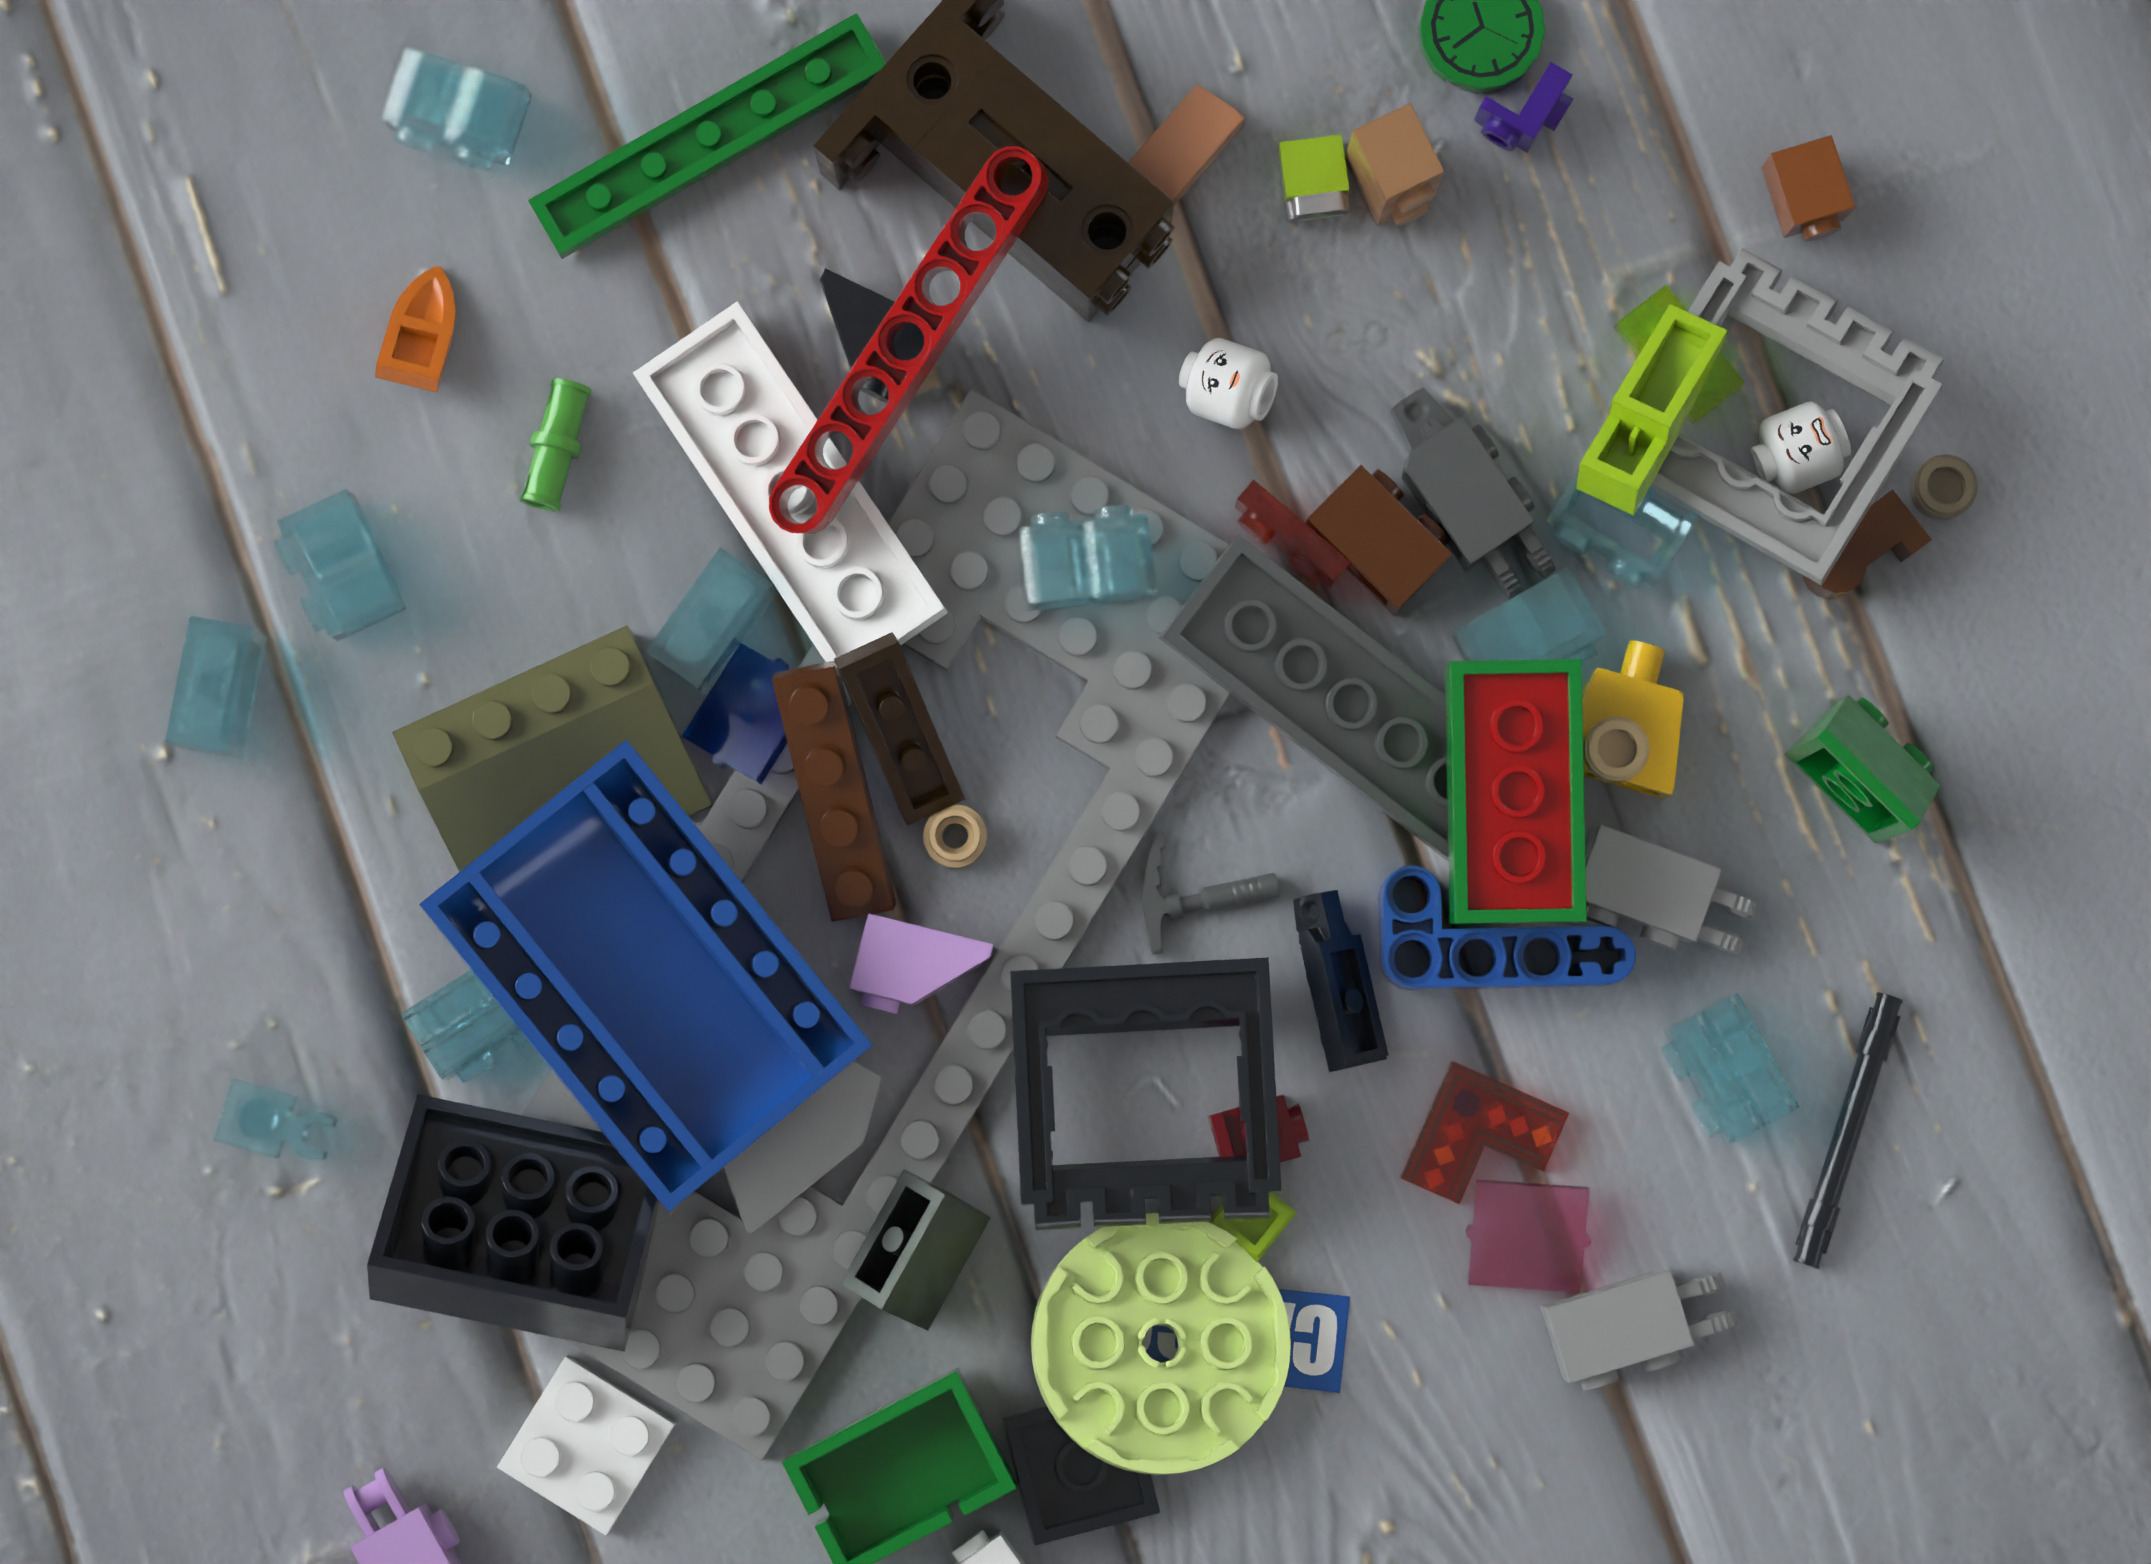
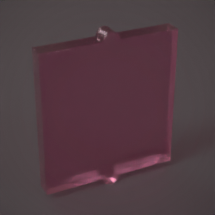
(1528, 1235)

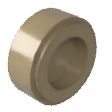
(1943, 487)

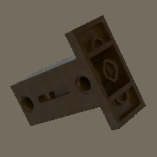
(995, 107)

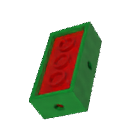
(1515, 791)

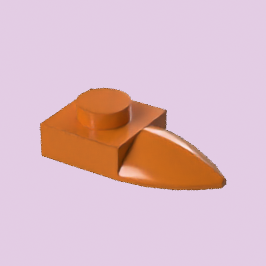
(419, 333)

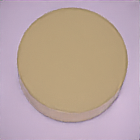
(1616, 749)

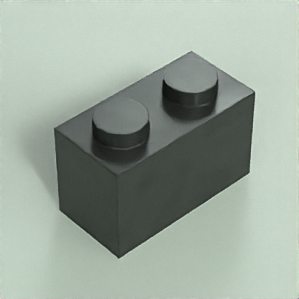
(915, 1250)

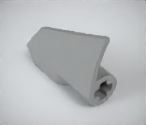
(803, 1146)

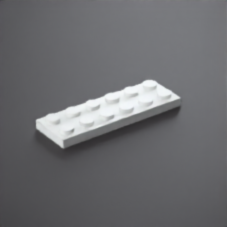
(741, 430)

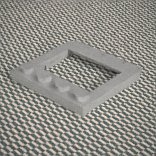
(1850, 349)

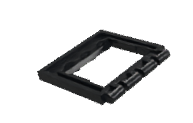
(1133, 1001)

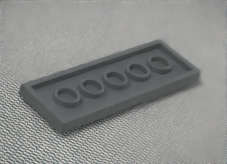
(1321, 685)

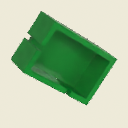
(899, 1471)

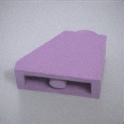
(910, 962)

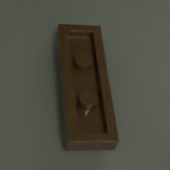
(899, 728)

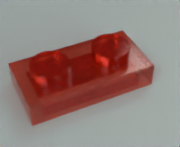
(1269, 519)

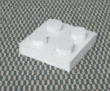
(586, 1445)

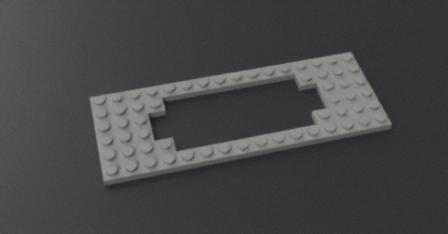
(744, 1319)

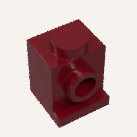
(1231, 1133)

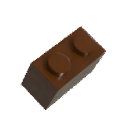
(1380, 537)

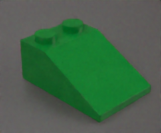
(1866, 769)

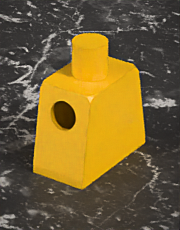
(1652, 706)

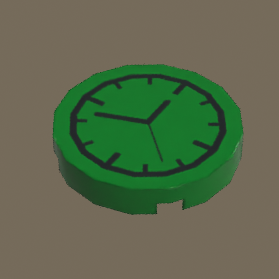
(1481, 41)

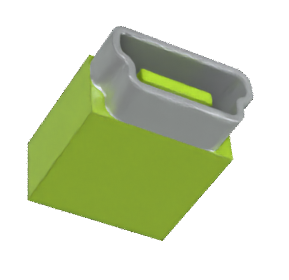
(1314, 178)

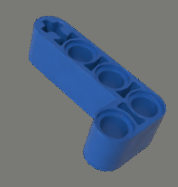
(1504, 944)

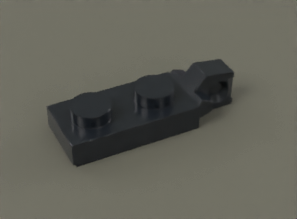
(1339, 983)

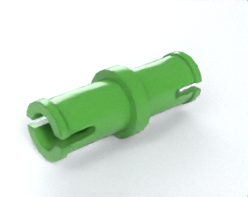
(555, 445)

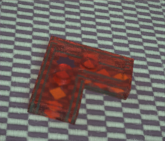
(1474, 1114)

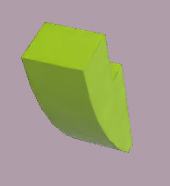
(1650, 409)

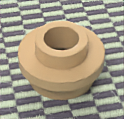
(955, 815)

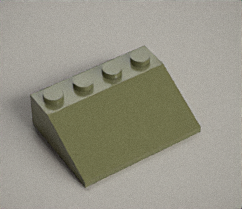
(531, 736)

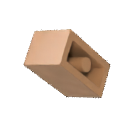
(1394, 166)

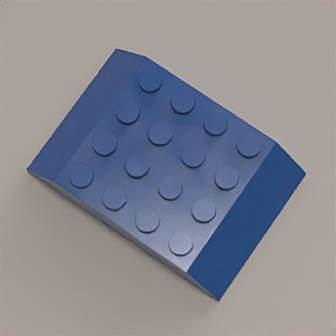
(646, 975)

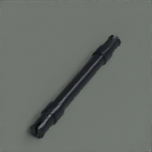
(1872, 1052)

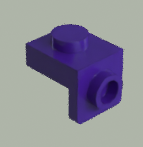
(1543, 108)

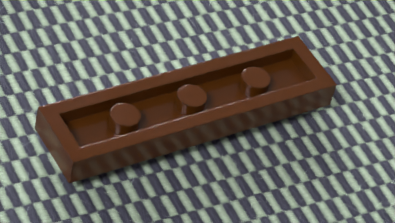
(834, 790)

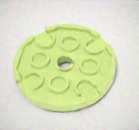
(1122, 1400)

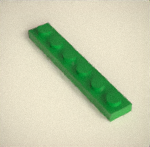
(708, 136)

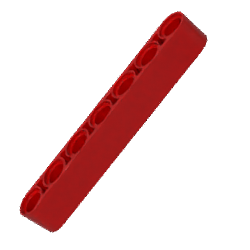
(938, 326)

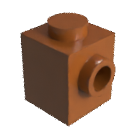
(1808, 189)

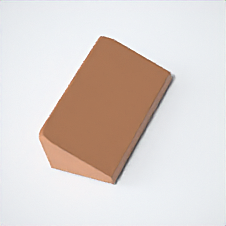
(1187, 142)

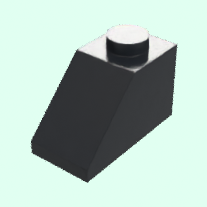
(856, 318)

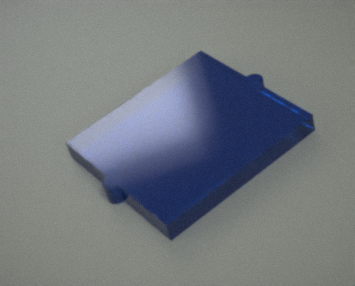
(742, 716)

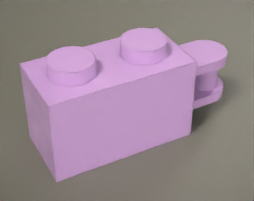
(411, 1539)

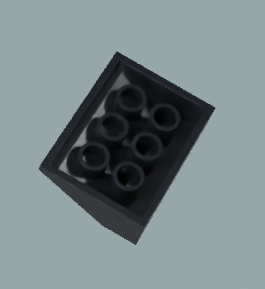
(513, 1225)

